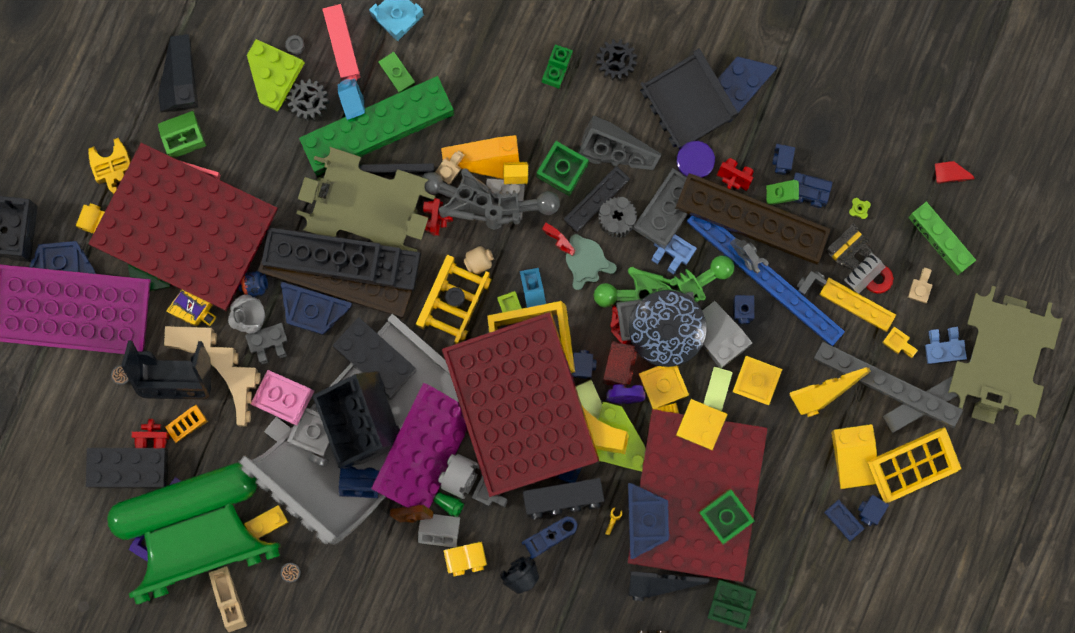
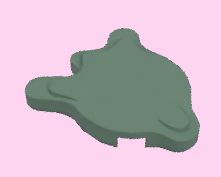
(587, 261)

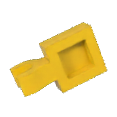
(897, 341)

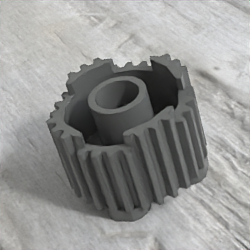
(621, 207)

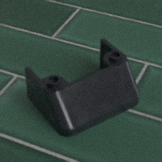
(168, 378)

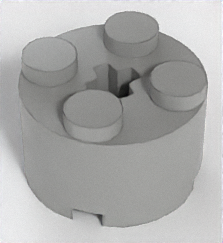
(459, 475)

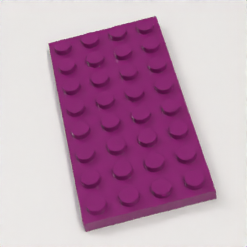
(72, 309)

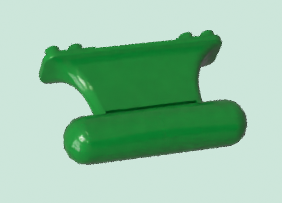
(190, 528)

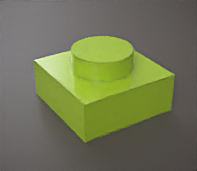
(509, 302)

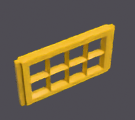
(881, 480)

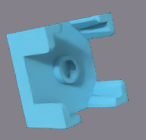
(396, 16)

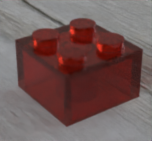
(619, 363)

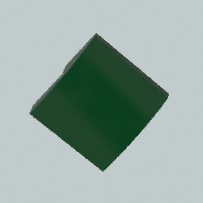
(732, 603)

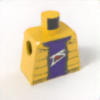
(191, 309)

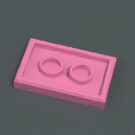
(282, 397)

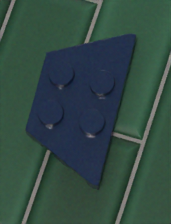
(744, 79)
(62, 256)
(311, 309)
(646, 520)

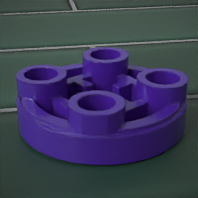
(695, 159)
(623, 395)

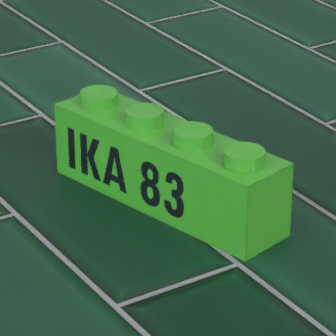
(942, 238)

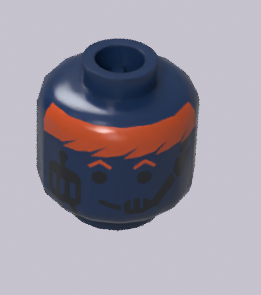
(254, 284)

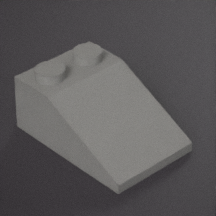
(723, 336)

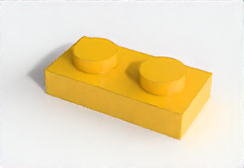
(266, 522)

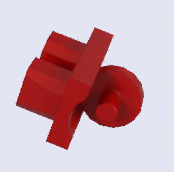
(735, 177)
(433, 225)
(160, 438)

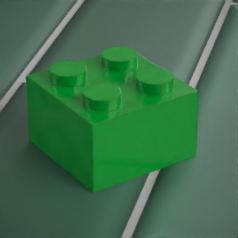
(562, 168)
(726, 516)

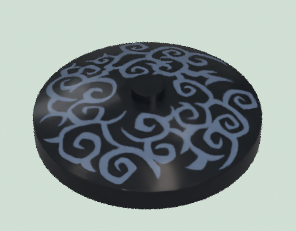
(667, 328)

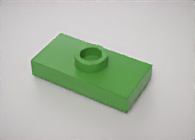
(396, 72)
(783, 192)

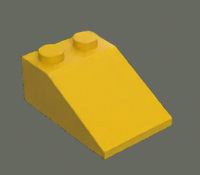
(852, 451)

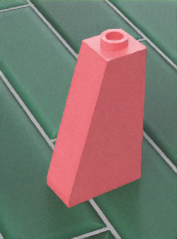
(341, 42)

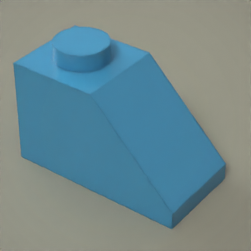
(351, 98)
(532, 287)

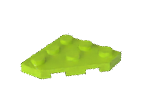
(272, 73)
(617, 418)

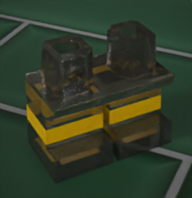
(847, 246)

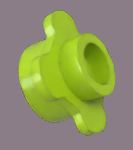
(859, 213)

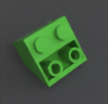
(181, 135)

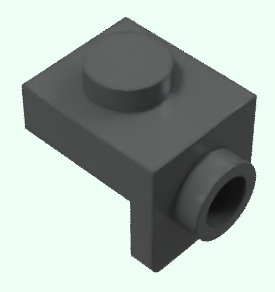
(805, 283)

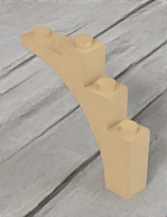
(224, 360)

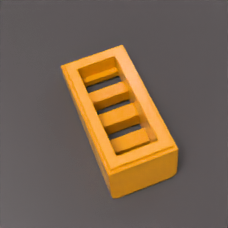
(202, 420)

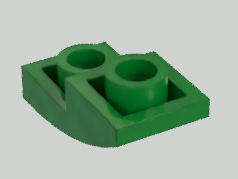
(557, 66)

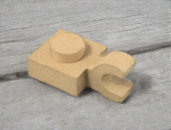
(449, 167)
(920, 288)

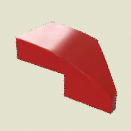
(951, 172)

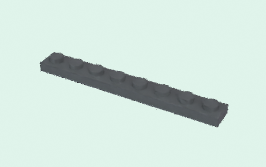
(890, 385)

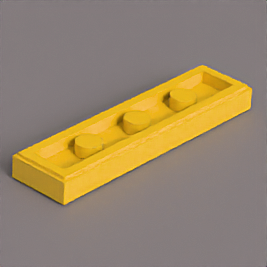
(857, 304)

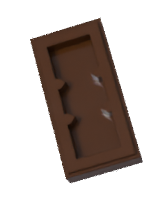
(411, 513)

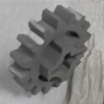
(300, 101)

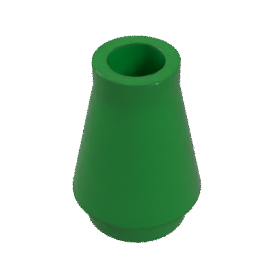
(450, 504)

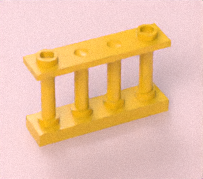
(442, 284)

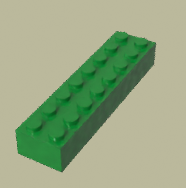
(380, 123)

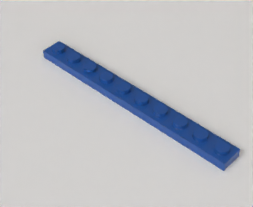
(772, 283)

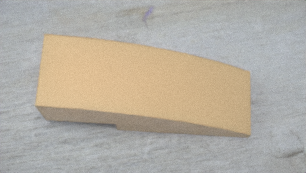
(227, 599)

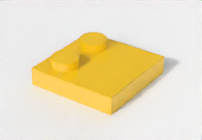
(757, 380)
(663, 385)
(701, 424)

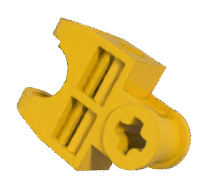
(110, 168)

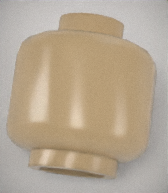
(478, 260)

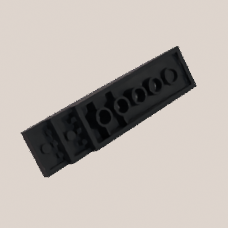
(341, 258)

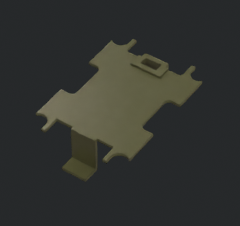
(364, 202)
(1004, 357)

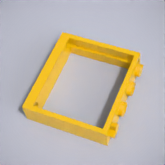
(520, 315)

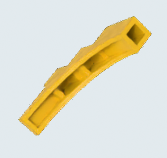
(606, 437)

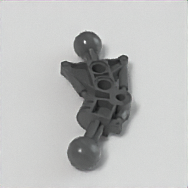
(479, 193)

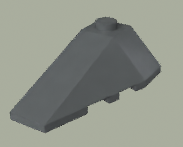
(613, 145)

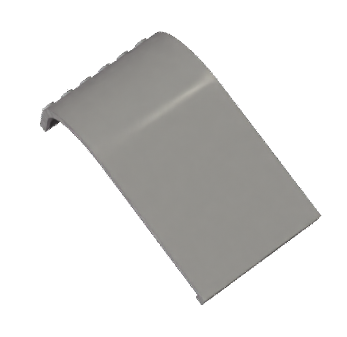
(313, 489)

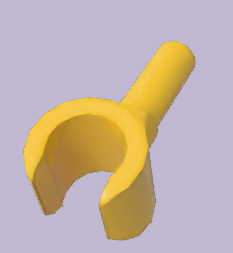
(613, 520)

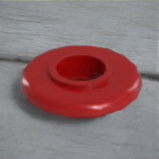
(883, 287)

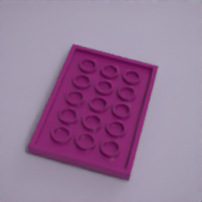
(422, 449)

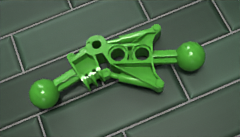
(721, 268)

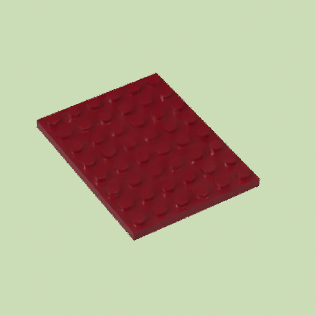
(183, 226)
(520, 404)
(690, 480)

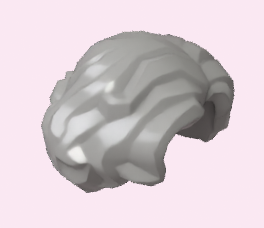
(246, 314)

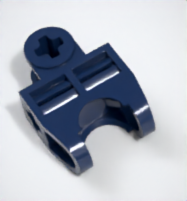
(542, 538)

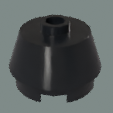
(521, 575)

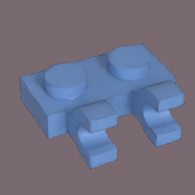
(678, 249)
(945, 351)

